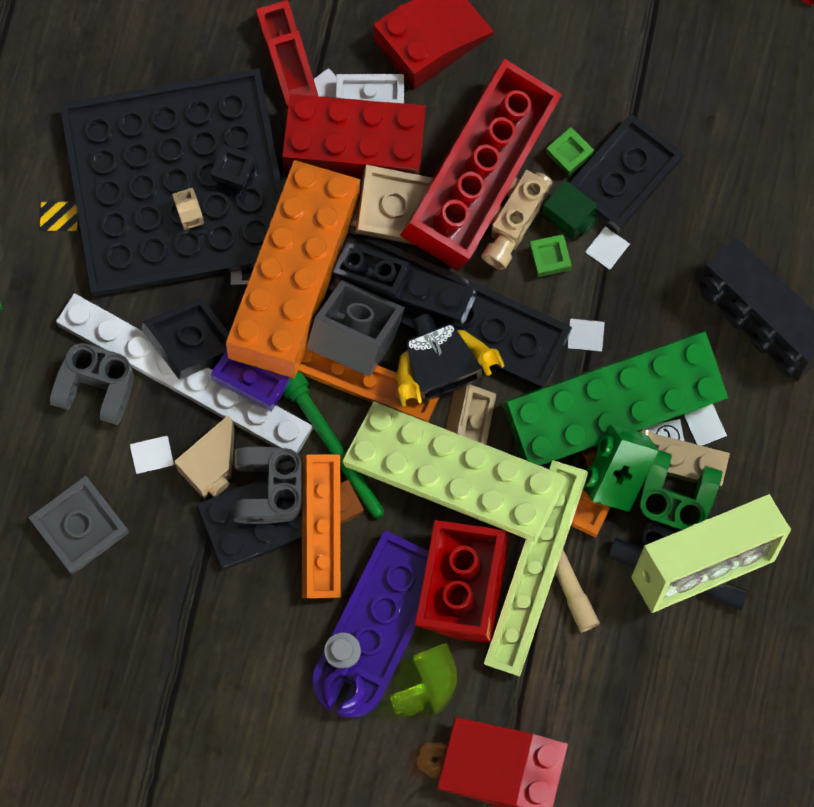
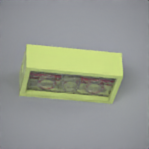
(710, 553)

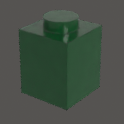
(570, 211)

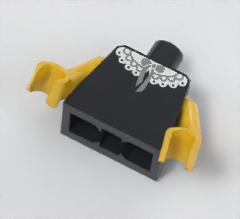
(441, 361)

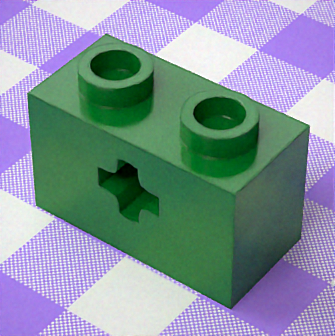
(620, 467)

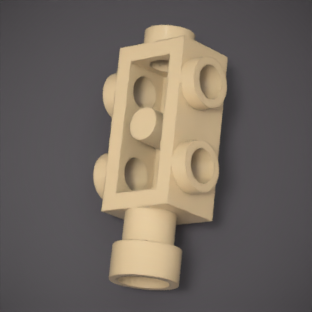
(515, 217)

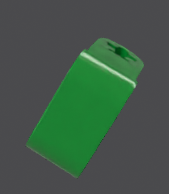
(673, 501)

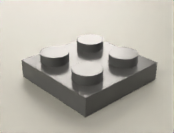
(79, 525)

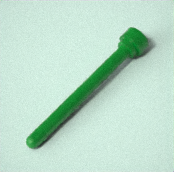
(298, 392)

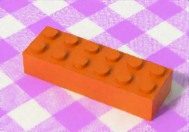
(293, 269)

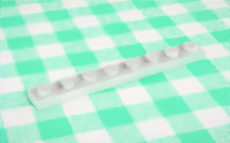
(113, 334)

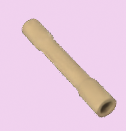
(576, 598)

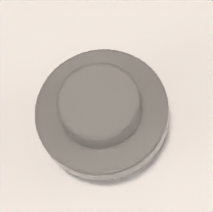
(342, 650)

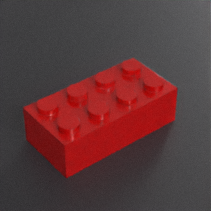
(352, 134)

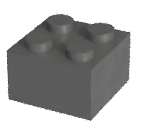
(355, 327)

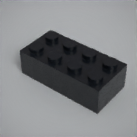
(762, 307)

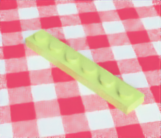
(534, 578)

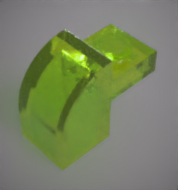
(437, 686)

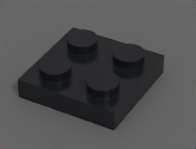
(187, 337)

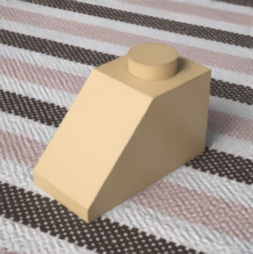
(209, 461)

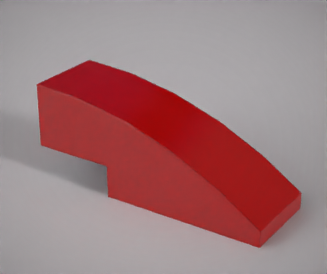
(285, 50)

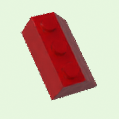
(463, 581)

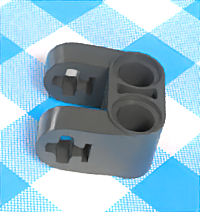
(96, 375)
(267, 460)

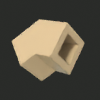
(188, 208)

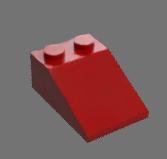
(429, 36)
(501, 765)

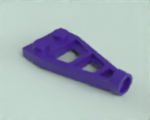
(250, 381)

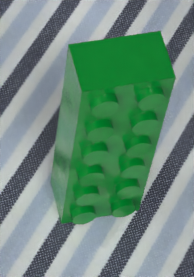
(622, 393)

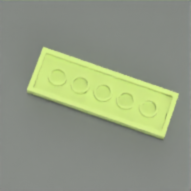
(455, 471)

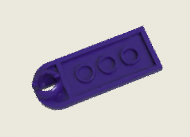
(383, 622)

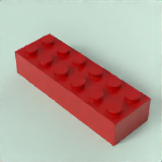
(481, 165)

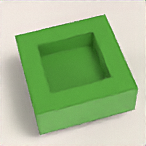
(570, 151)
(550, 255)

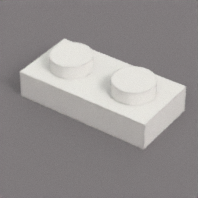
(371, 87)

